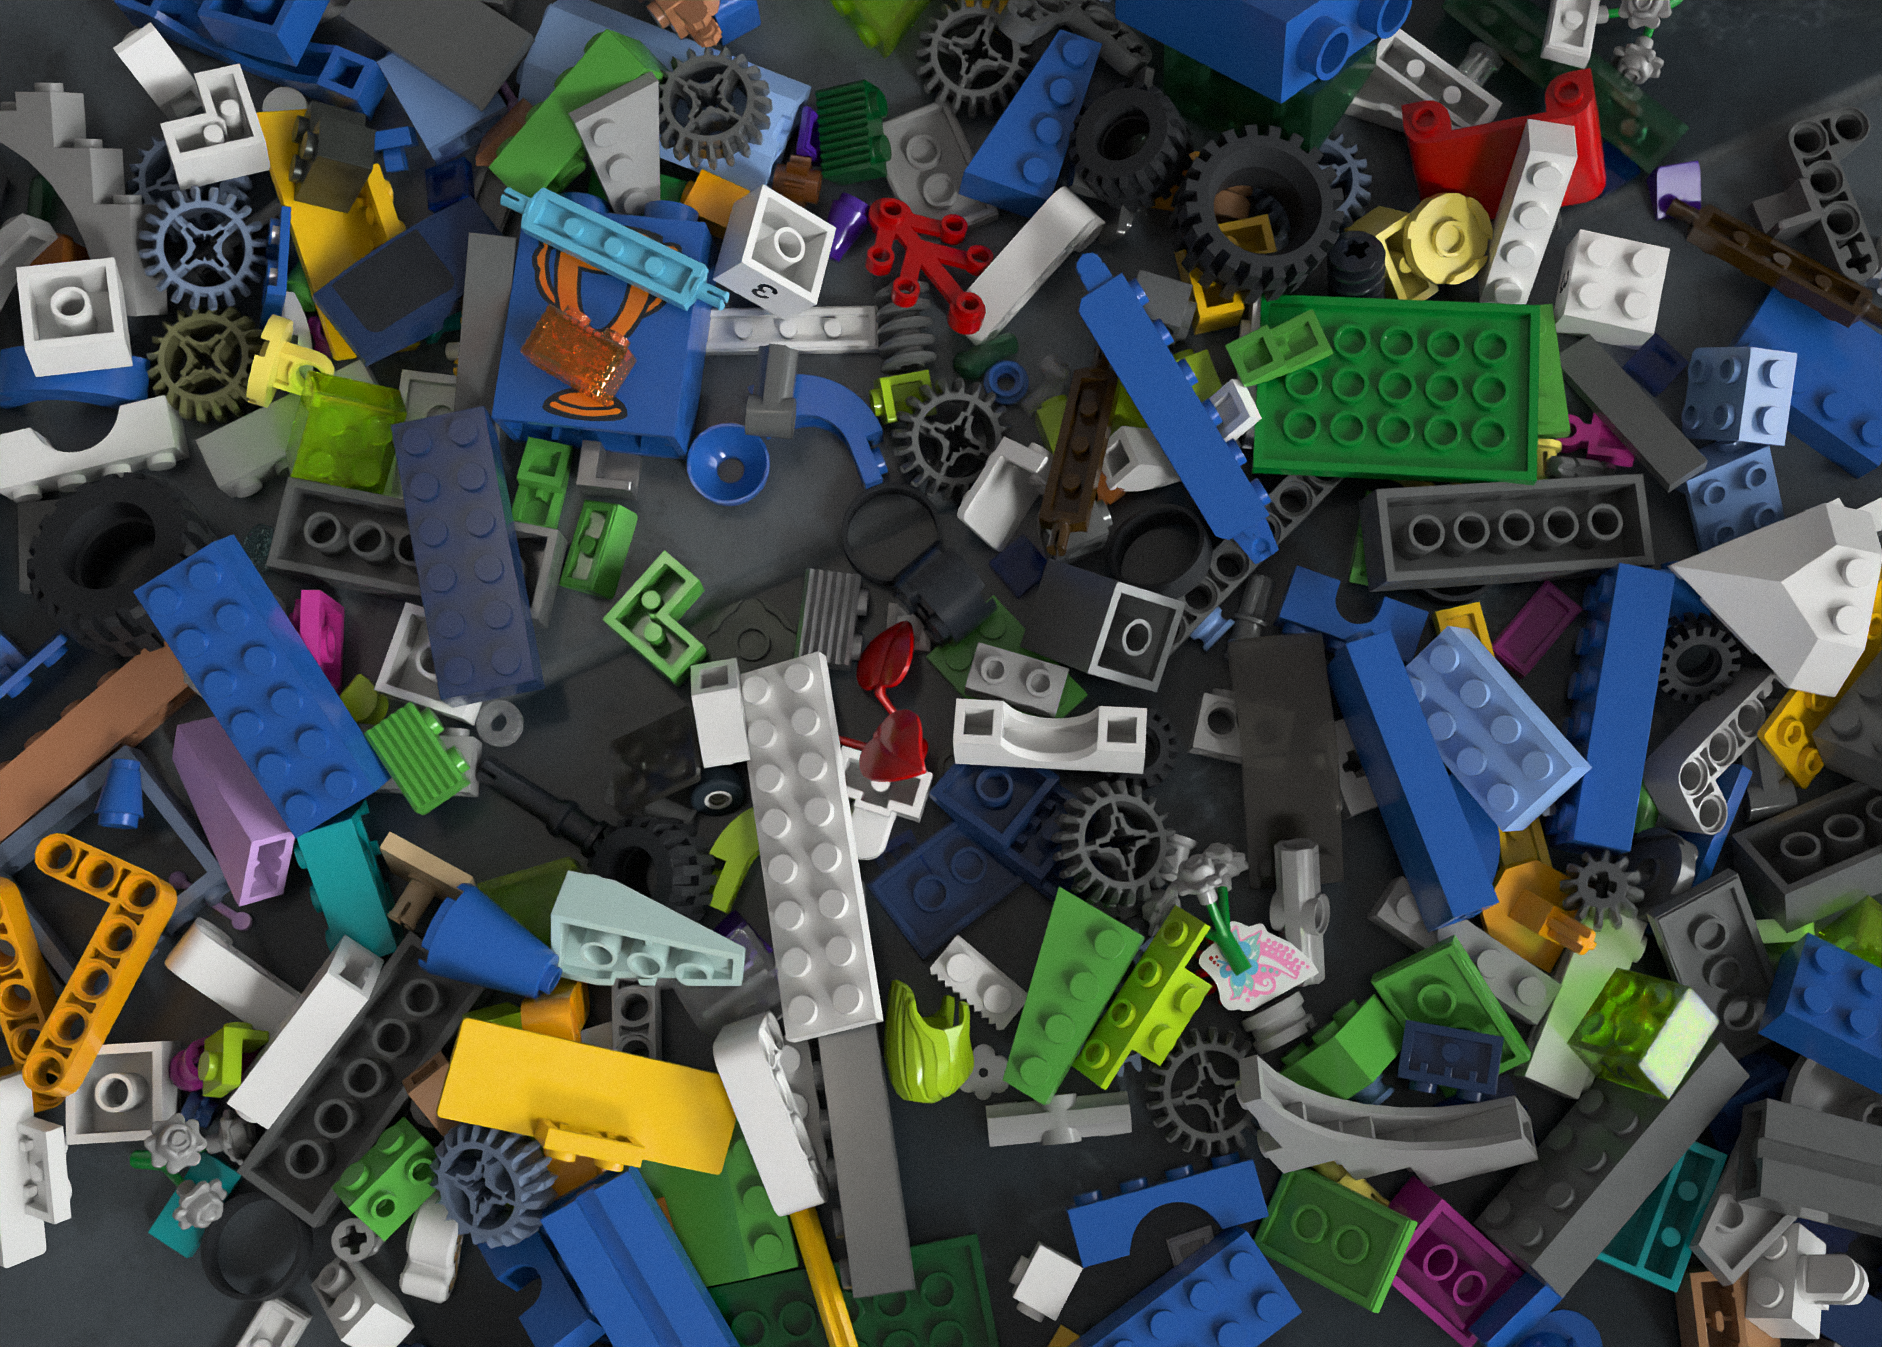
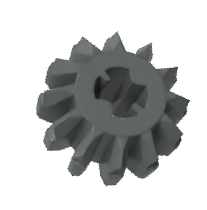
(1620, 890)

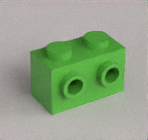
(389, 1179)

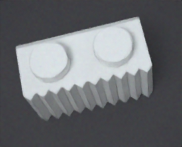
(979, 983)

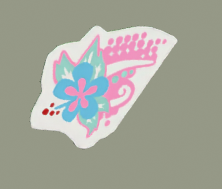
(1274, 969)

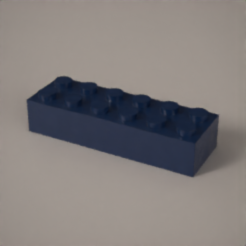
(467, 557)

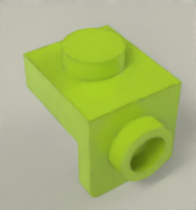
(891, 394)
(222, 1057)

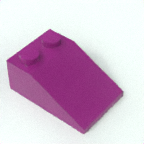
(1448, 1263)

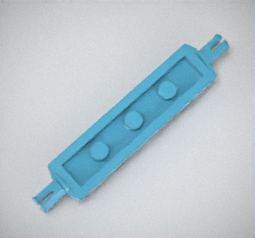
(614, 249)

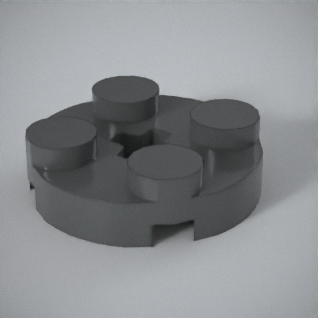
(1668, 858)

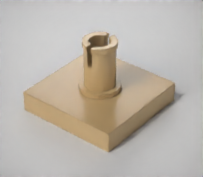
(426, 876)

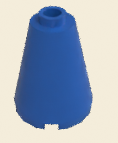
(487, 947)

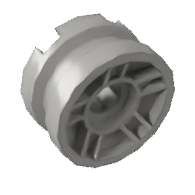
(1278, 1022)

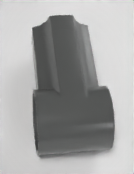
(772, 404)
(1768, 788)

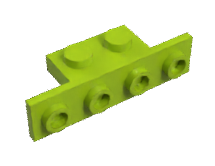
(1151, 1004)

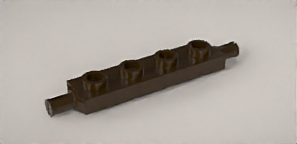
(1777, 265)
(1079, 452)

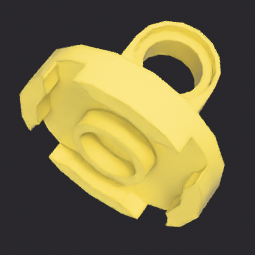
(1447, 238)
(280, 362)

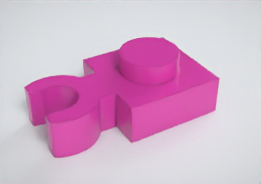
(1598, 441)

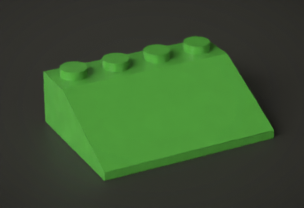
(725, 1217)

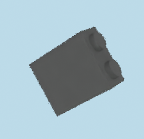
(1102, 625)

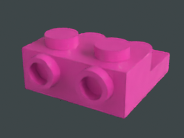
(321, 627)

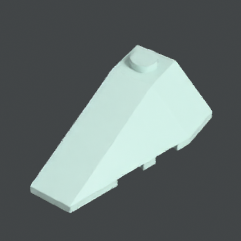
(618, 933)

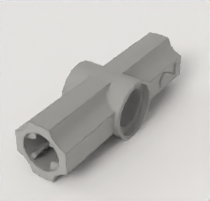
(1298, 905)
(1061, 1121)

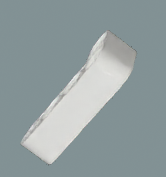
(1032, 257)
(229, 977)
(767, 1113)

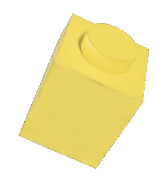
(1400, 279)

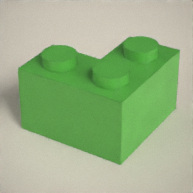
(649, 618)
(1346, 1052)

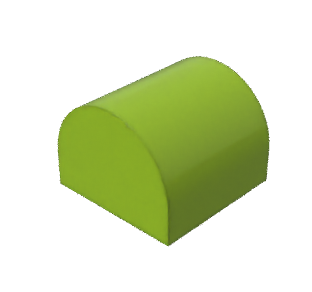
(364, 702)

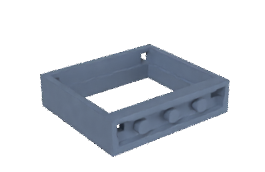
(72, 809)

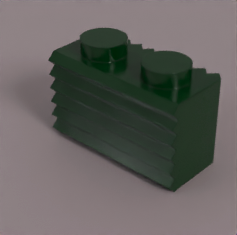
(852, 132)

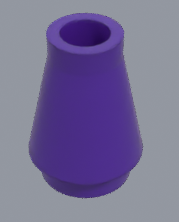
(850, 219)

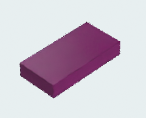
(1534, 629)

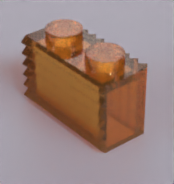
(579, 354)

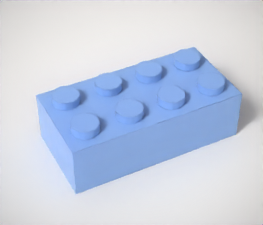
(1492, 730)

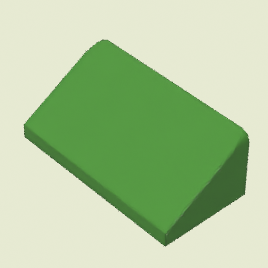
(599, 549)

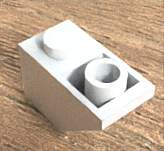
(159, 72)
(719, 713)
(361, 1306)

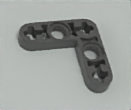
(1120, 46)

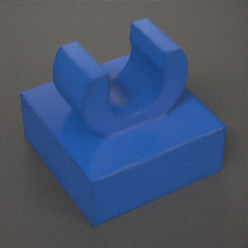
(392, 145)

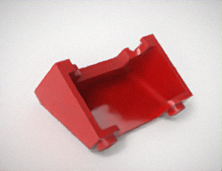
(1480, 157)

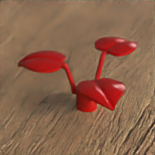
(898, 742)

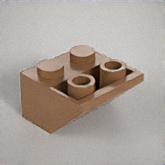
(1716, 1313)

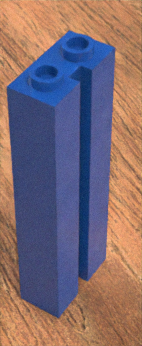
(1409, 780)
(633, 1265)

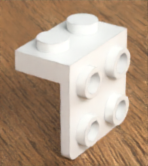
(1005, 491)

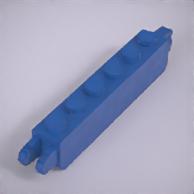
(1173, 410)

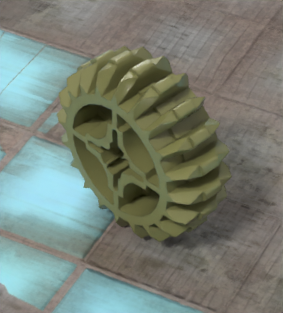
(183, 392)

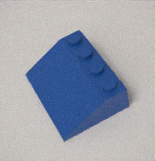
(1835, 379)

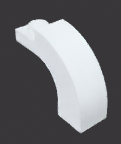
(1137, 460)

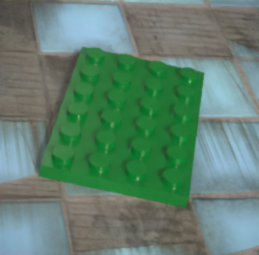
(1406, 393)

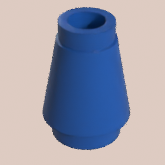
(121, 796)

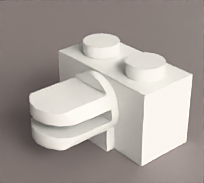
(878, 804)
(1797, 1282)

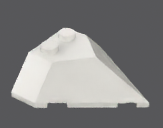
(1796, 593)

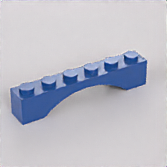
(323, 72)

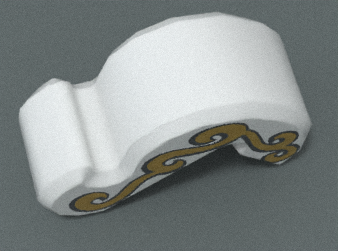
(432, 1253)

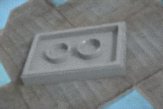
(930, 165)

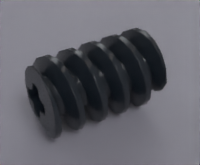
(1356, 266)

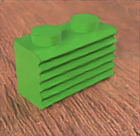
(418, 757)

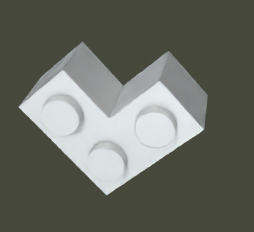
(224, 139)

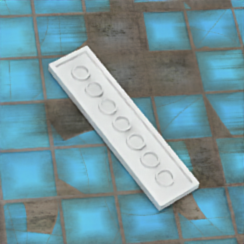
(808, 850)

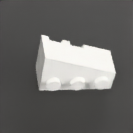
(1411, 74)

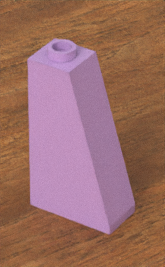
(234, 812)

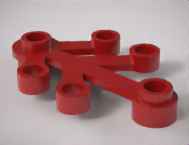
(893, 221)

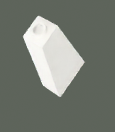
(307, 1032)

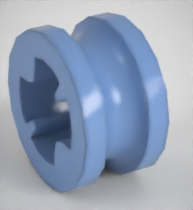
(1212, 629)
(1374, 1093)

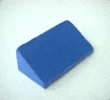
(1515, 1313)

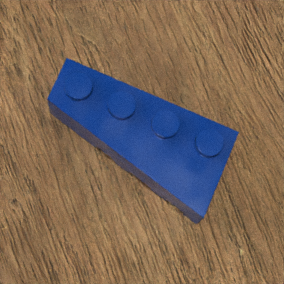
(1030, 140)

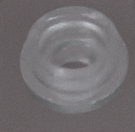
(512, 729)

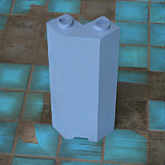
(572, 23)

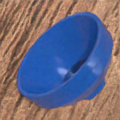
(723, 443)

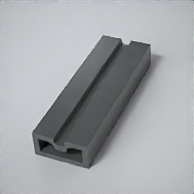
(1811, 1166)

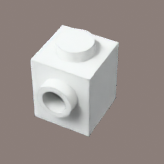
(1043, 1282)

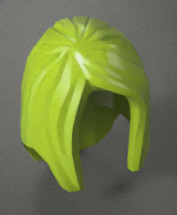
(926, 1054)

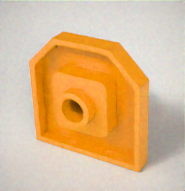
(1532, 914)

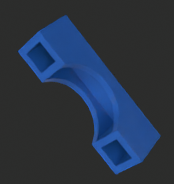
(1107, 1223)

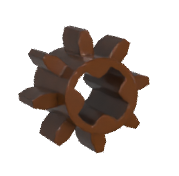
(798, 181)

